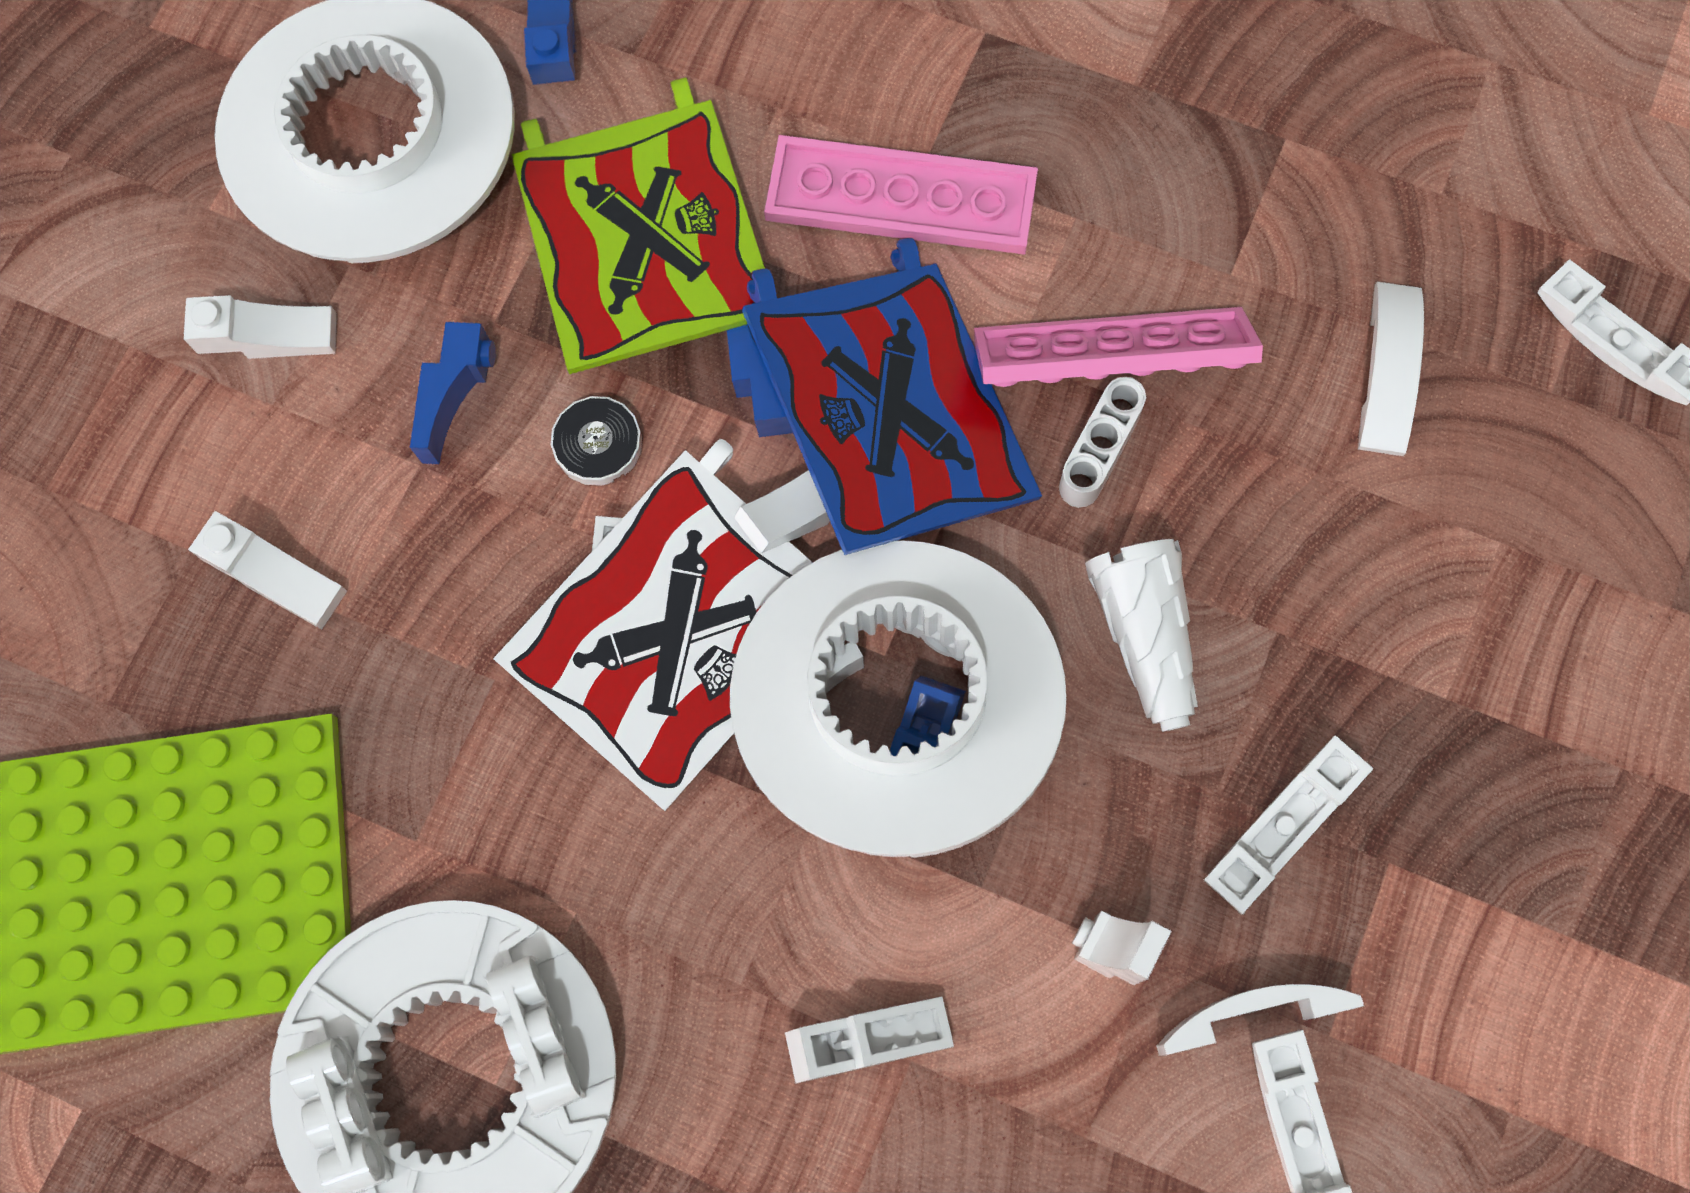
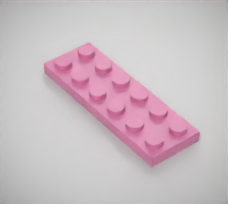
(901, 194)
(1116, 346)

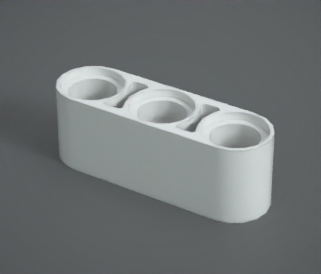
(1105, 422)

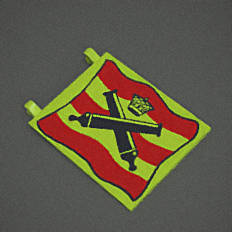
(639, 232)

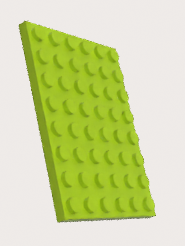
(168, 881)

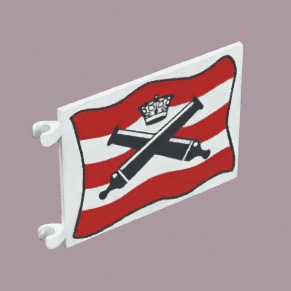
(650, 628)

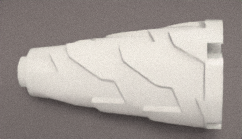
(1149, 621)

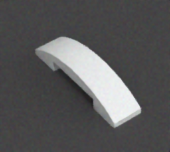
(1615, 337)
(1393, 369)
(1287, 824)
(1312, 999)
(1296, 1114)

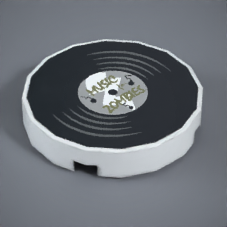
(596, 440)

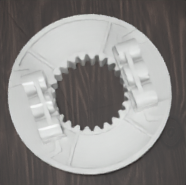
(402, 199)
(906, 800)
(430, 956)

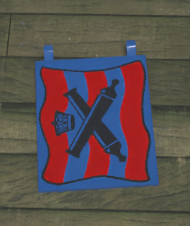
(888, 403)

